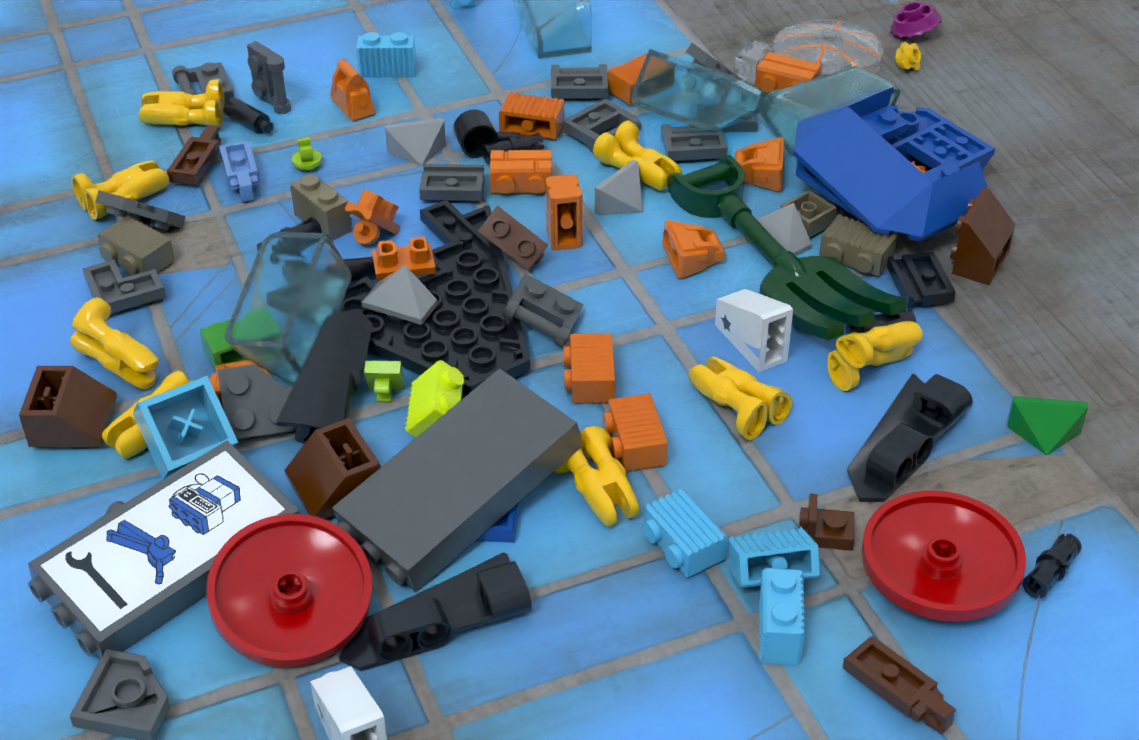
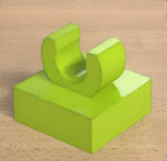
(384, 377)

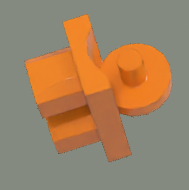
(373, 214)
(416, 257)

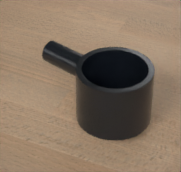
(474, 129)

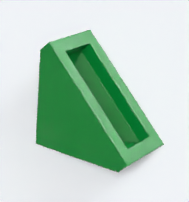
(1046, 422)

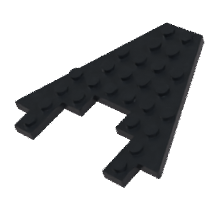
(470, 296)

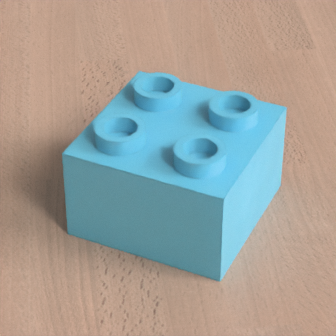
(183, 425)

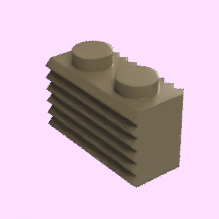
(318, 200)
(857, 245)
(136, 246)

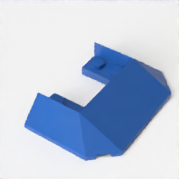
(928, 141)
(853, 159)

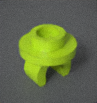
(306, 157)

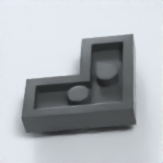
(123, 293)

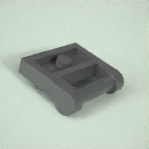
(202, 76)
(268, 76)
(579, 82)
(595, 120)
(692, 143)
(543, 308)

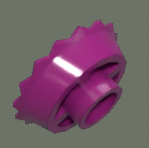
(915, 19)

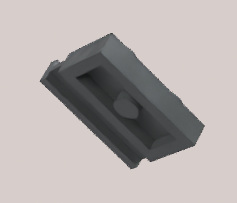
(452, 182)

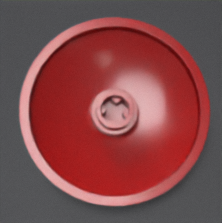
(943, 555)
(289, 590)

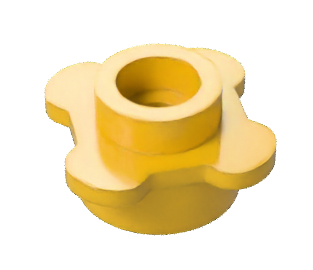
(908, 56)

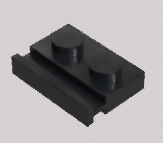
(921, 279)

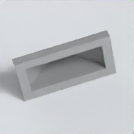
(416, 140)
(620, 192)
(787, 229)
(402, 297)

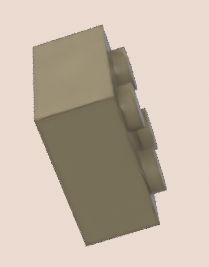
(814, 212)

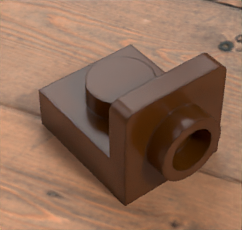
(828, 527)

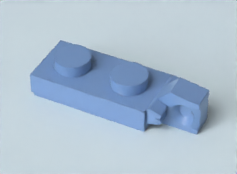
(240, 168)

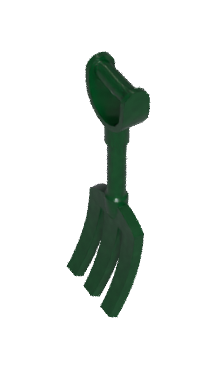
(791, 277)

